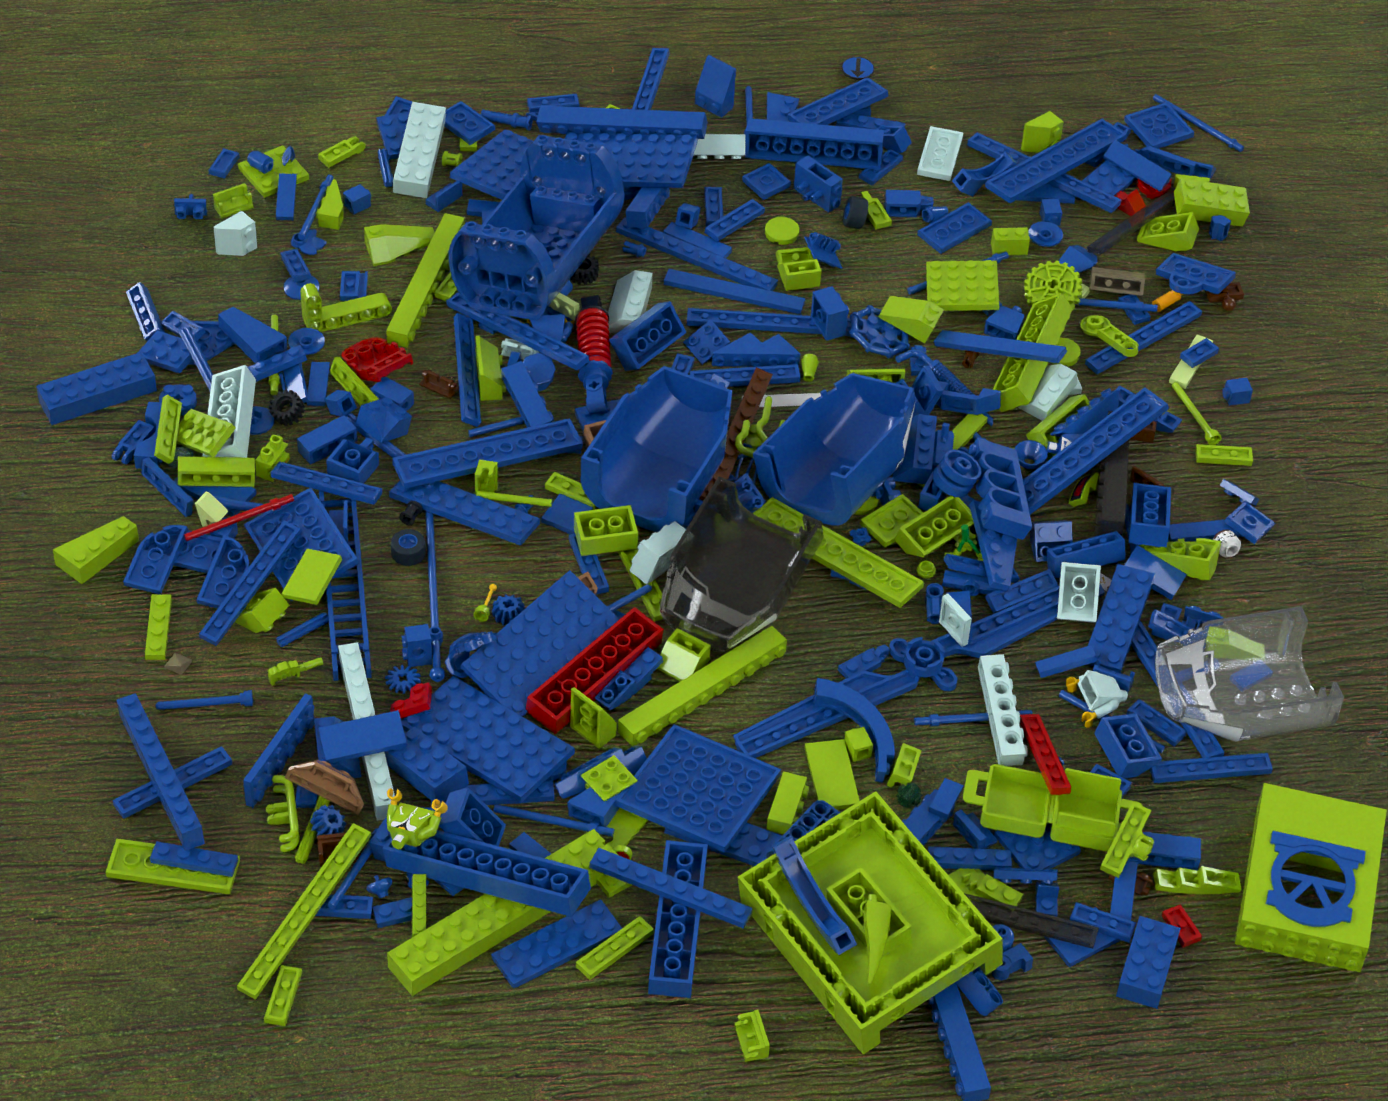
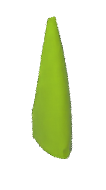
(876, 930)

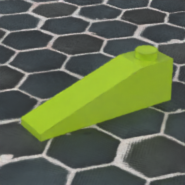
(391, 241)

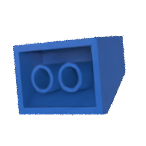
(1127, 745)
(351, 766)

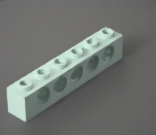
(995, 680)

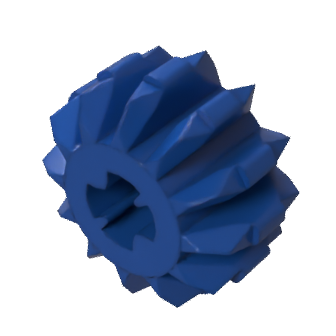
(507, 608)
(328, 821)

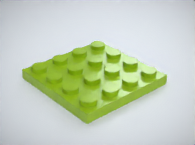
(963, 285)

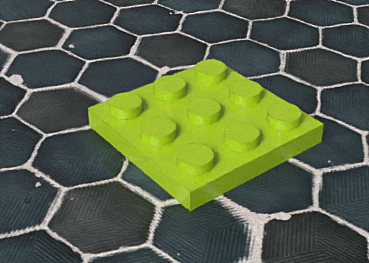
(268, 182)

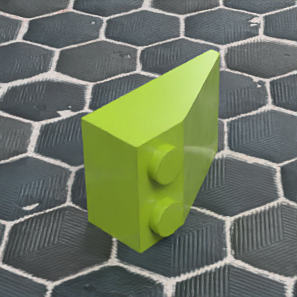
(1170, 232)
(911, 316)
(591, 720)

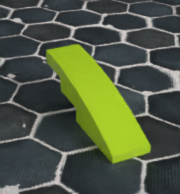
(1203, 881)

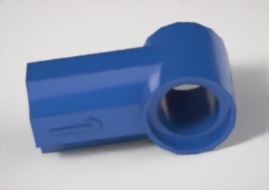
(933, 602)

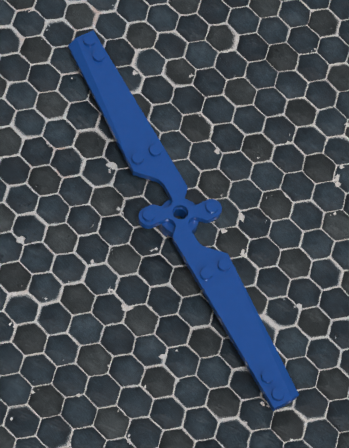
(920, 658)

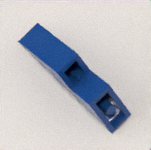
(752, 353)
(1089, 415)

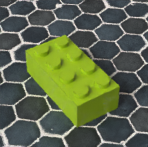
(1211, 200)

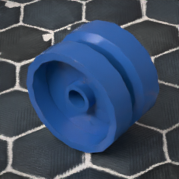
(957, 473)

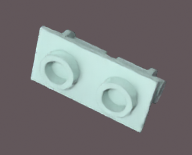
(513, 345)

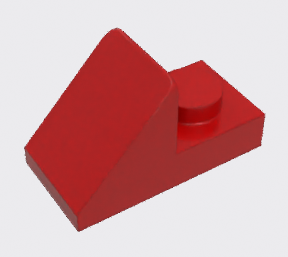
(1130, 203)

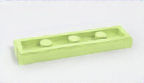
(1183, 372)

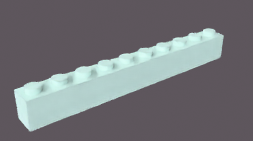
(361, 707)

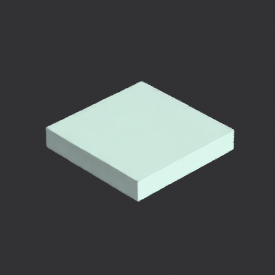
(955, 620)

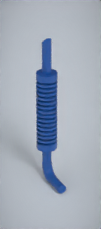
(941, 373)

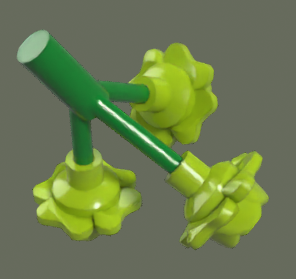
(966, 541)

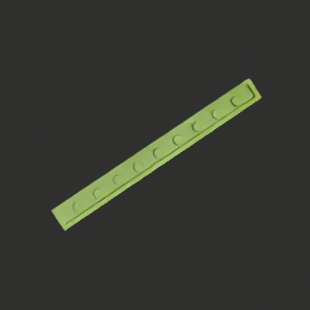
(303, 911)

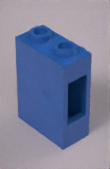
(818, 184)

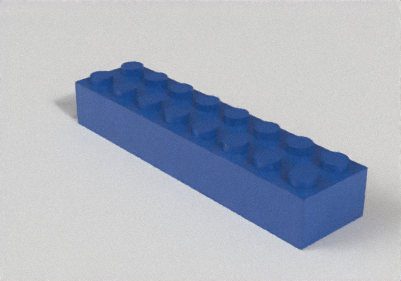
(821, 142)
(677, 924)

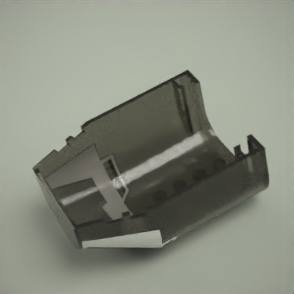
(733, 570)

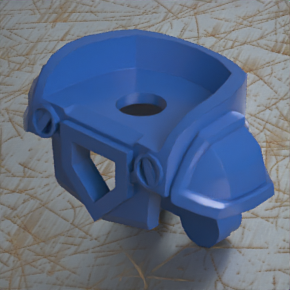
(461, 648)

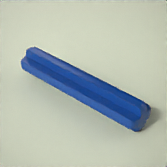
(385, 167)
(302, 629)

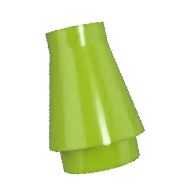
(809, 366)

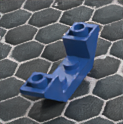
(970, 404)

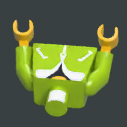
(411, 823)

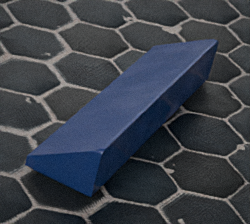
(1138, 165)
(144, 310)

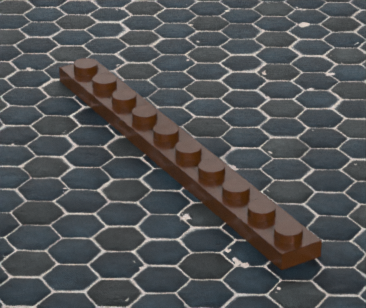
(746, 411)

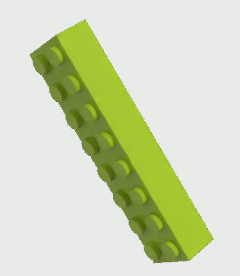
(1019, 375)

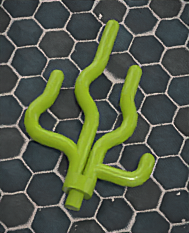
(759, 429)

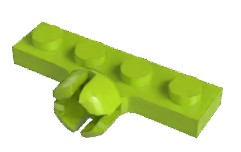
(1129, 841)

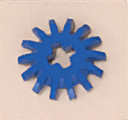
(412, 678)

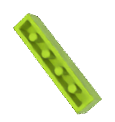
(418, 903)

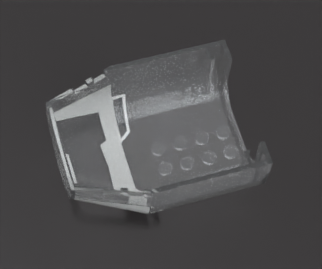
(1244, 677)

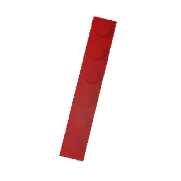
(1045, 754)

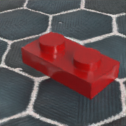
(1178, 917)

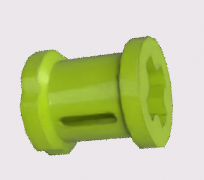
(457, 159)

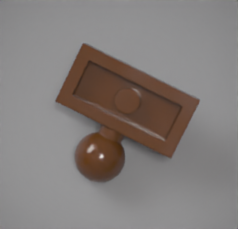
(1227, 295)

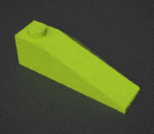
(1194, 558)

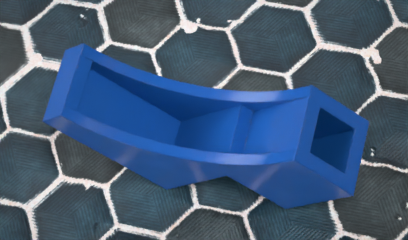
(971, 180)

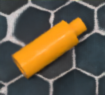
(1166, 300)

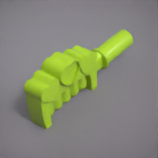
(290, 668)

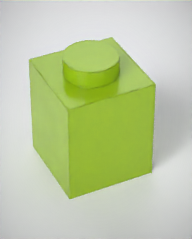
(858, 744)

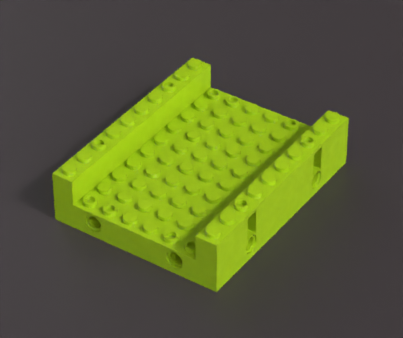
(931, 932)

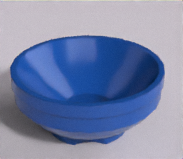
(1031, 450)

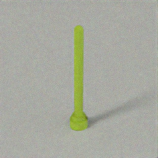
(1211, 436)

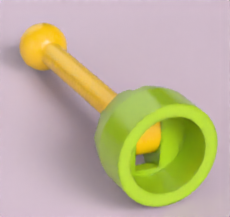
(485, 612)

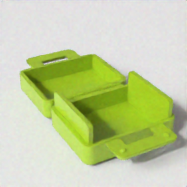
(1022, 805)

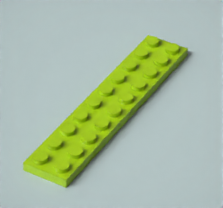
(849, 558)

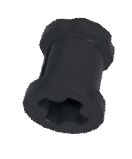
(410, 513)

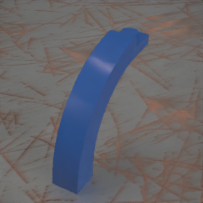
(865, 714)
(811, 898)

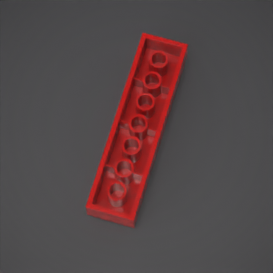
(593, 668)

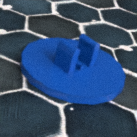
(261, 420)

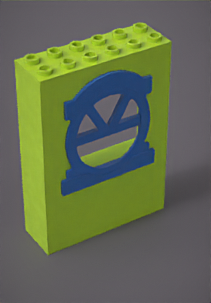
(1323, 835)

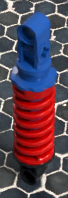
(594, 341)

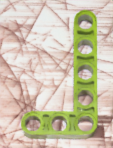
(341, 313)

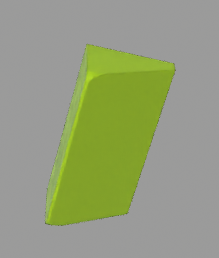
(793, 255)

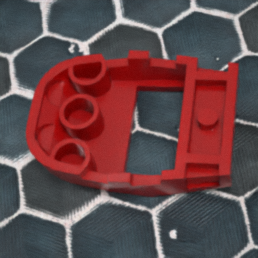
(375, 358)

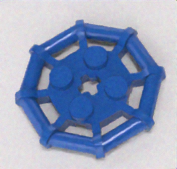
(870, 329)

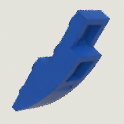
(630, 681)

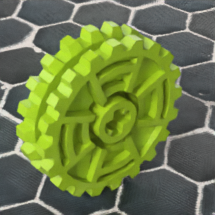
(1051, 280)

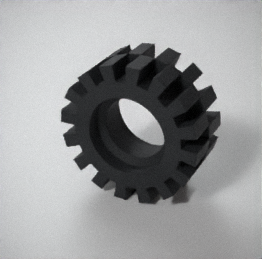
(588, 275)
(290, 415)

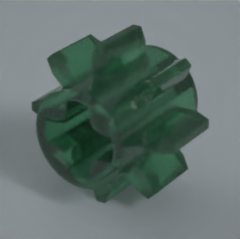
(909, 795)

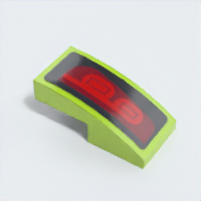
(1082, 488)

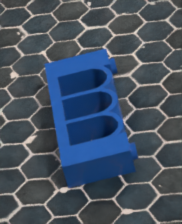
(1002, 489)

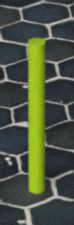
(515, 498)

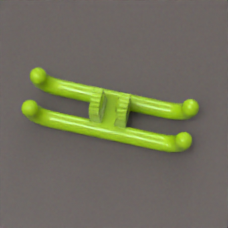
(285, 813)

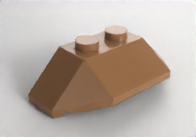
(328, 783)

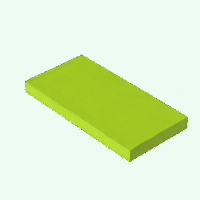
(832, 773)

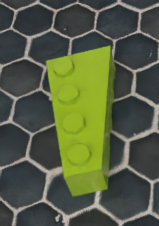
(96, 549)

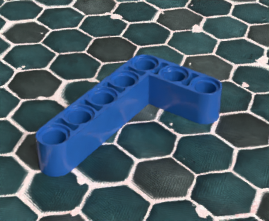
(813, 817)

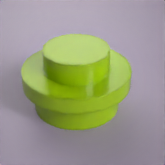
(926, 569)

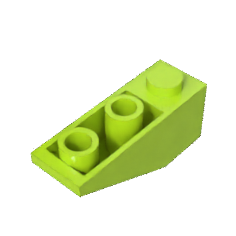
(331, 210)

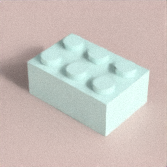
(655, 553)

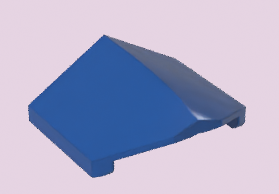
(1078, 258)

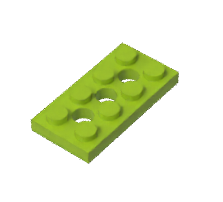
(203, 432)

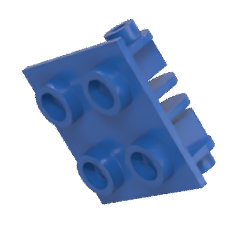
(824, 249)
(706, 341)
(1194, 615)

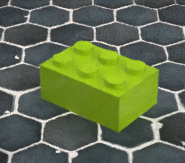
(605, 530)

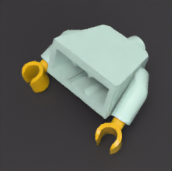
(1099, 692)

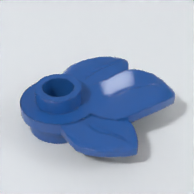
(309, 244)

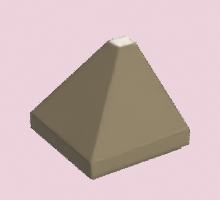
(178, 663)

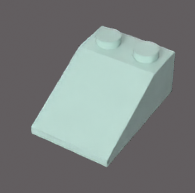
(1078, 592)

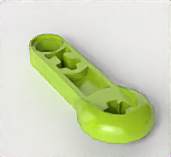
(1102, 328)

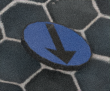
(857, 68)

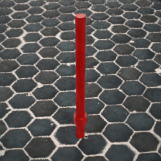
(273, 504)

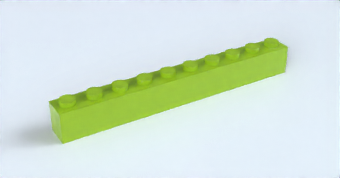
(424, 283)
(702, 686)

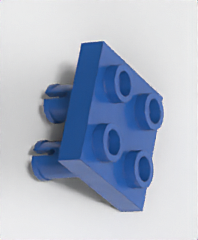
(748, 493)

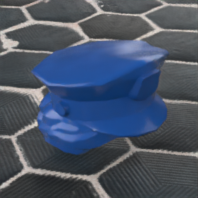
(541, 369)

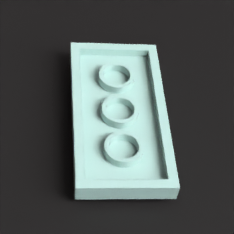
(940, 153)

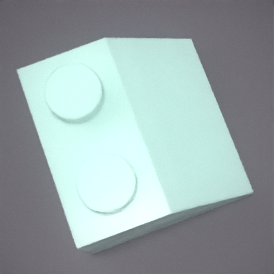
(235, 235)

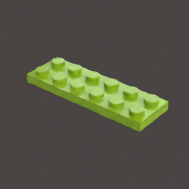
(132, 862)

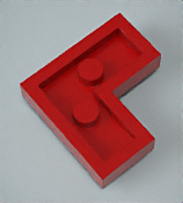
(418, 702)

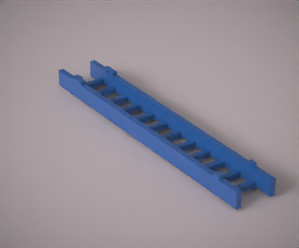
(348, 602)

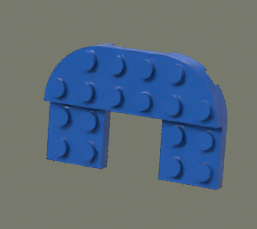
(218, 557)

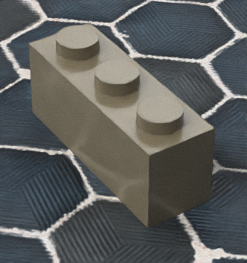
(1117, 281)

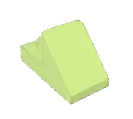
(209, 509)

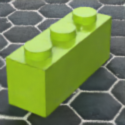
(787, 802)

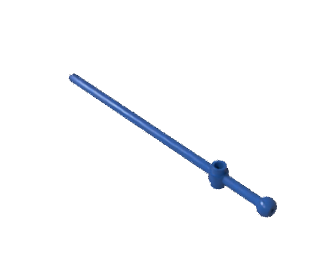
(436, 673)

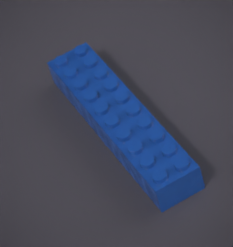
(494, 871)

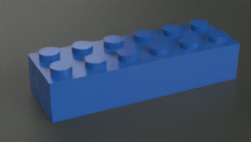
(96, 388)

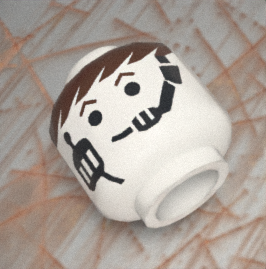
(1229, 543)

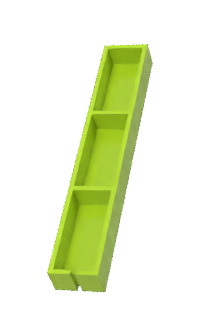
(479, 925)

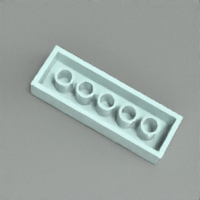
(419, 150)
(233, 402)

